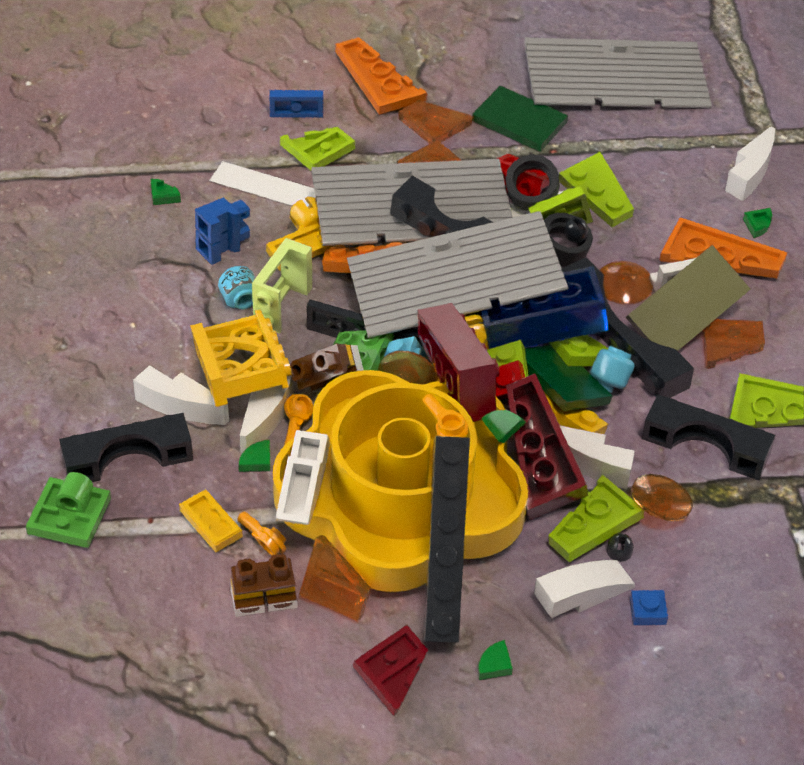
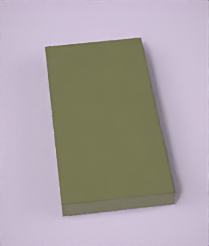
(689, 301)

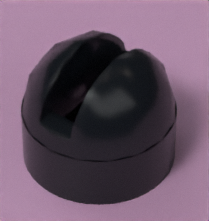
(573, 232)
(612, 547)

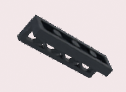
(332, 320)

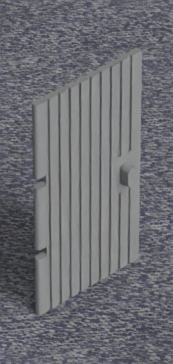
(616, 73)
(357, 198)
(465, 267)

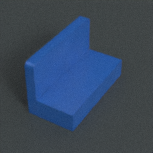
(296, 103)

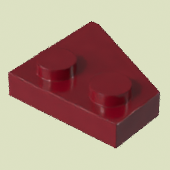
(392, 667)

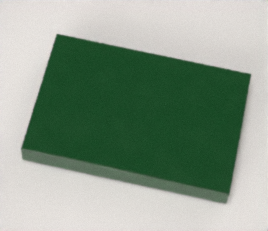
(519, 118)
(566, 385)

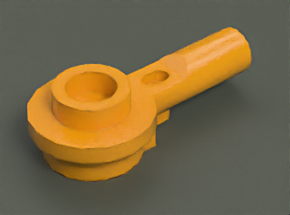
(299, 410)
(448, 421)
(270, 539)

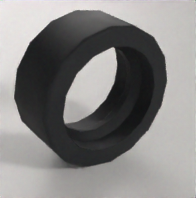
(527, 163)
(567, 255)

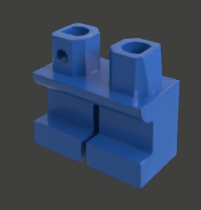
(220, 228)

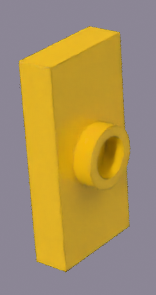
(210, 520)

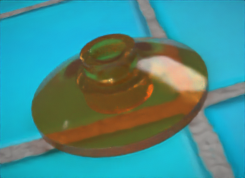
(626, 282)
(409, 367)
(661, 497)

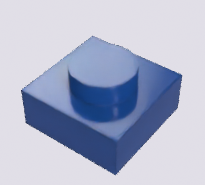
(648, 607)

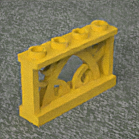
(261, 371)

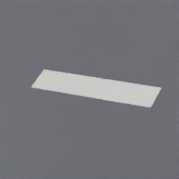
(261, 184)

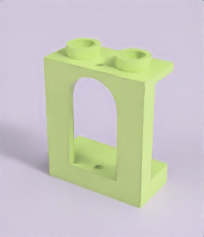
(295, 276)

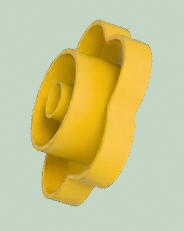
(380, 479)

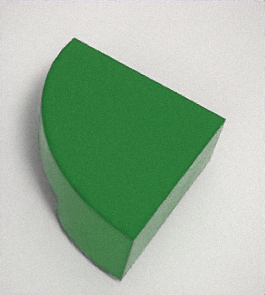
(164, 193)
(758, 221)
(503, 424)
(256, 457)
(495, 662)

